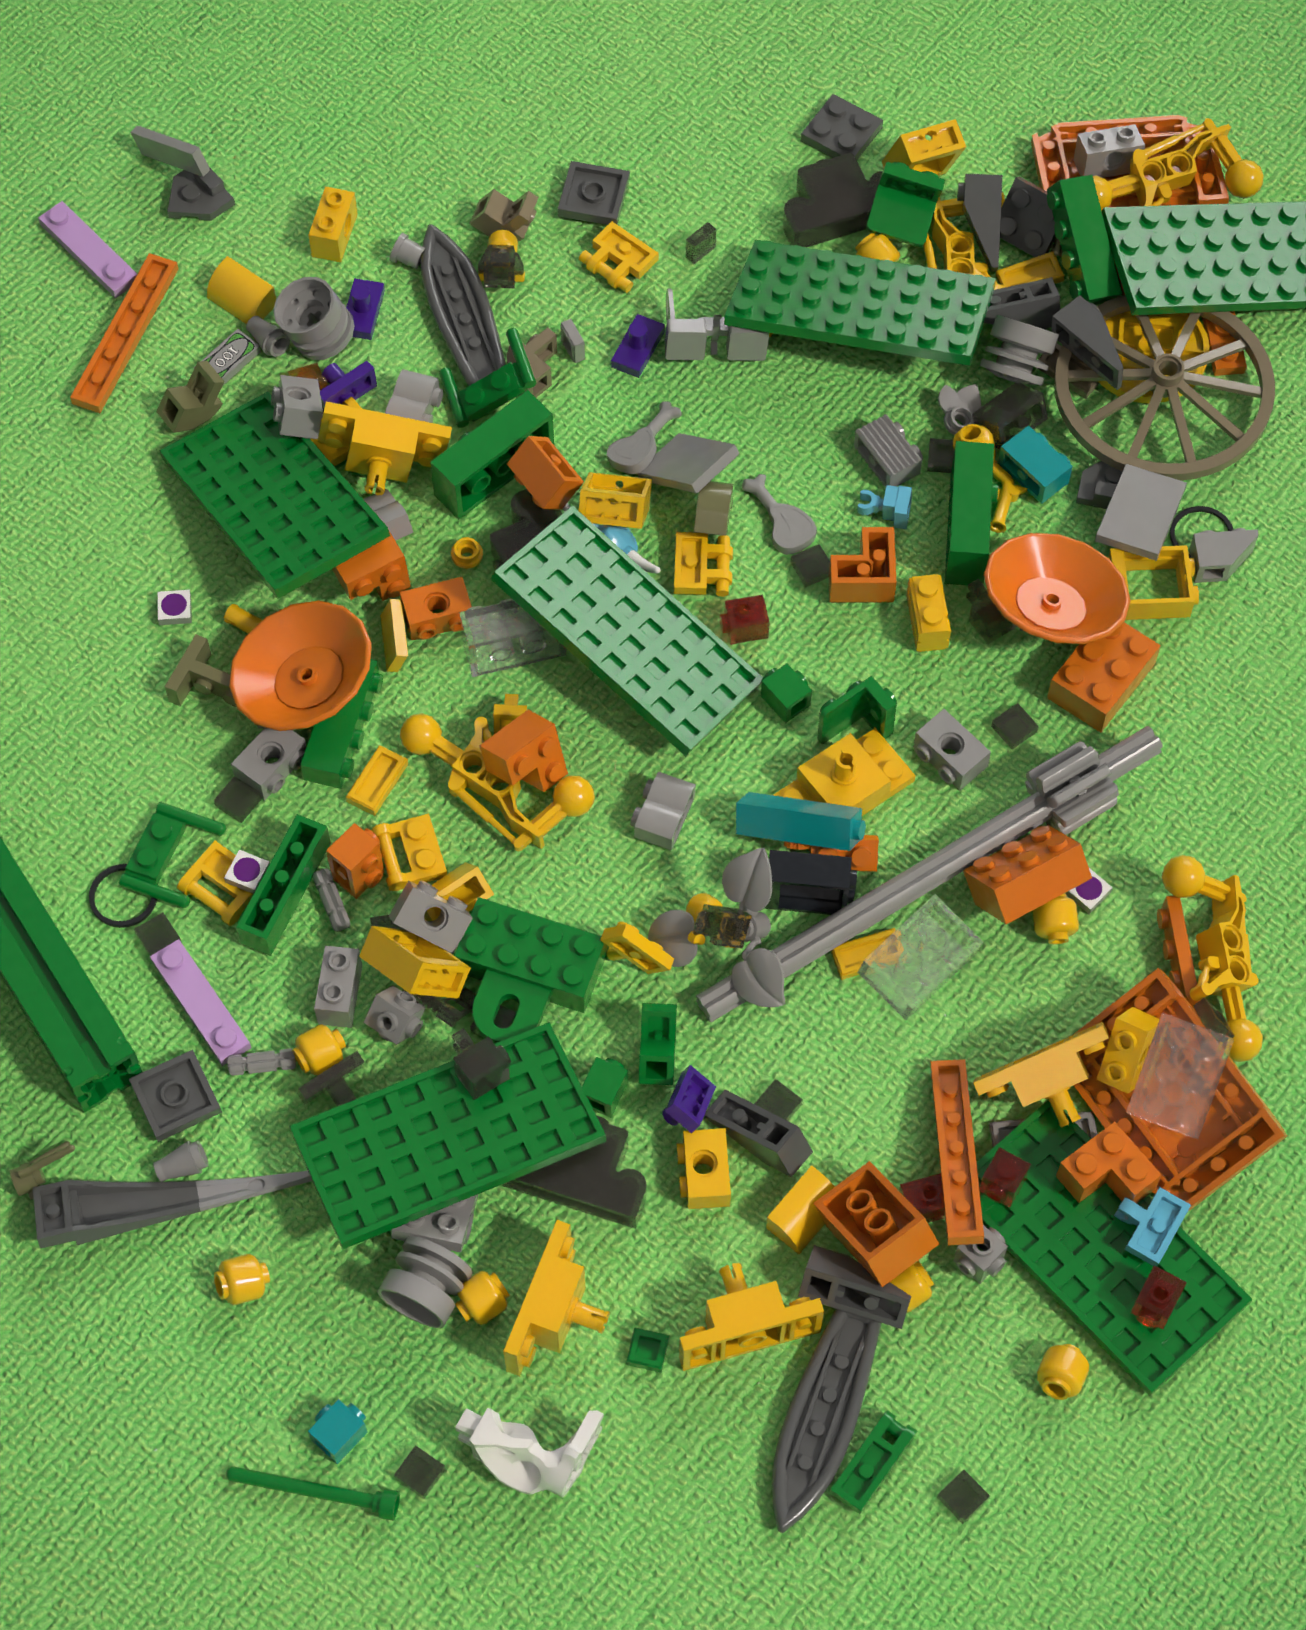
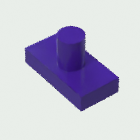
(364, 306)
(638, 345)
(342, 385)
(689, 1100)

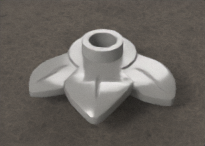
(959, 406)

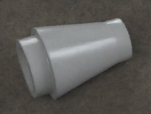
(268, 336)
(181, 1162)

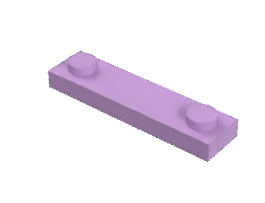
(88, 249)
(200, 1002)

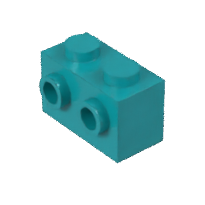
(1035, 464)

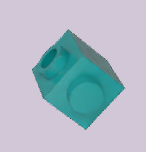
(338, 1429)

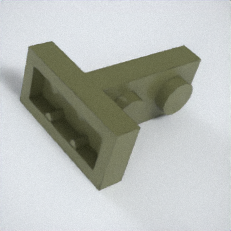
(195, 672)

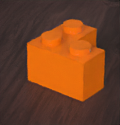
(377, 567)
(867, 575)
(526, 751)
(1109, 1160)

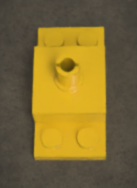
(381, 442)
(852, 774)
(1047, 1073)
(551, 1303)
(747, 1321)

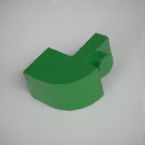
(657, 1044)

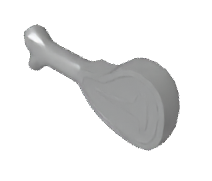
(637, 451)
(791, 526)

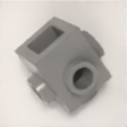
(395, 1015)
(979, 1263)

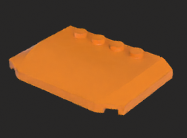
(1056, 151)
(1236, 1126)

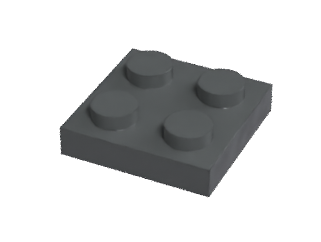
(841, 129)
(593, 193)
(1027, 218)
(175, 1095)

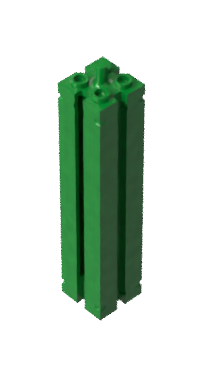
(59, 995)

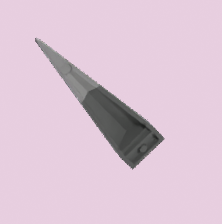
(101, 1209)

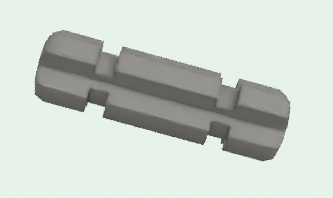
(331, 900)
(261, 1062)

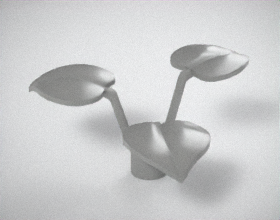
(761, 974)

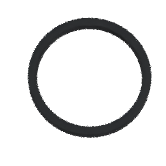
(1197, 509)
(119, 924)

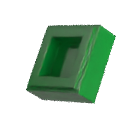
(647, 1350)

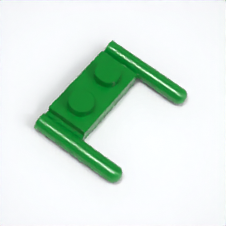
(491, 390)
(157, 848)

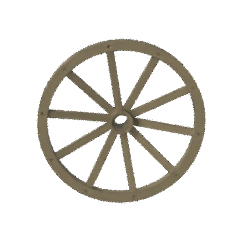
(1168, 386)

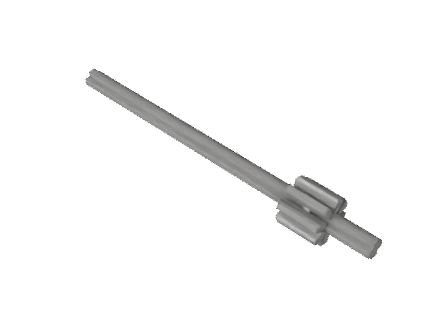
(1063, 794)

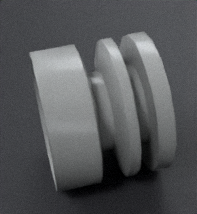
(314, 318)
(1019, 350)
(424, 1282)

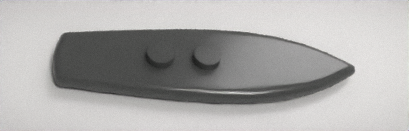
(460, 306)
(822, 1416)

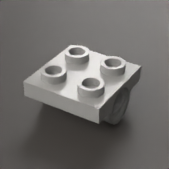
(445, 1227)

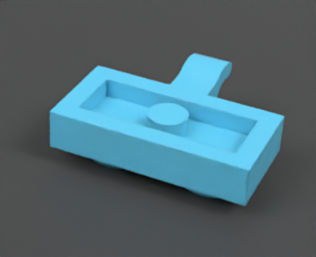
(1154, 1226)

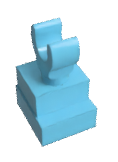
(895, 504)

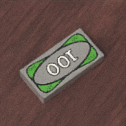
(232, 355)

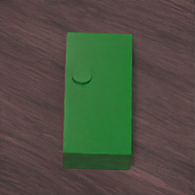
(479, 459)
(969, 512)

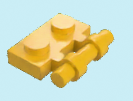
(624, 250)
(691, 564)

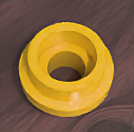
(467, 545)

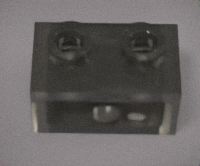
(1012, 412)

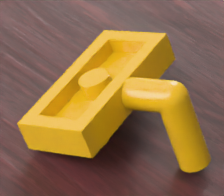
(629, 944)

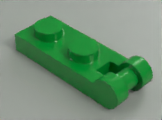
(872, 1463)

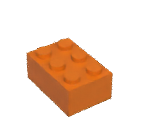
(1103, 675)
(1027, 873)
(876, 1223)

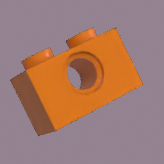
(421, 601)

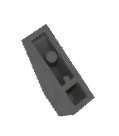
(982, 209)
(1027, 302)
(1087, 337)
(760, 1132)
(850, 1288)

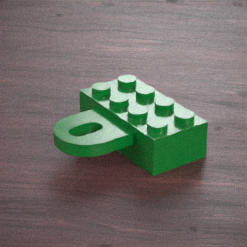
(527, 962)

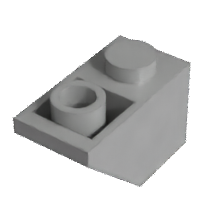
(1220, 553)

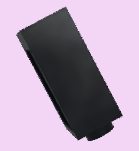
(811, 882)

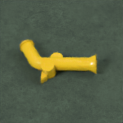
(1006, 495)

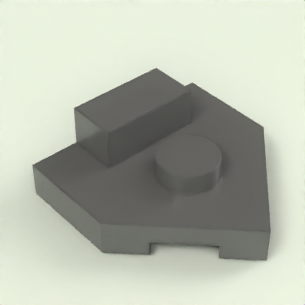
(198, 196)
(1098, 485)

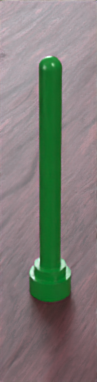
(381, 1503)

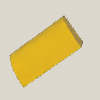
(240, 291)
(462, 883)
(796, 1217)

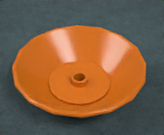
(1057, 588)
(288, 648)

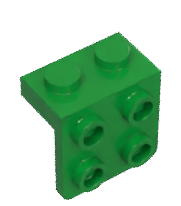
(904, 203)
(860, 701)

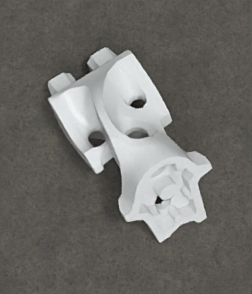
(518, 1459)

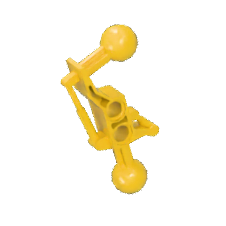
(1242, 177)
(954, 244)
(571, 796)
(1221, 948)

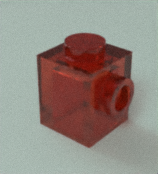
(745, 619)
(1004, 1177)
(926, 1196)
(1158, 1298)

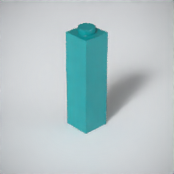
(799, 821)

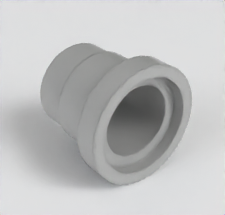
(406, 251)

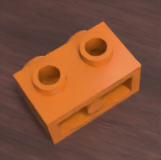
(544, 473)
(356, 860)

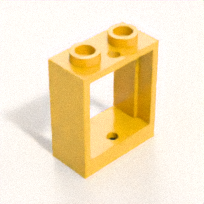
(929, 155)
(613, 505)
(1169, 558)
(414, 962)

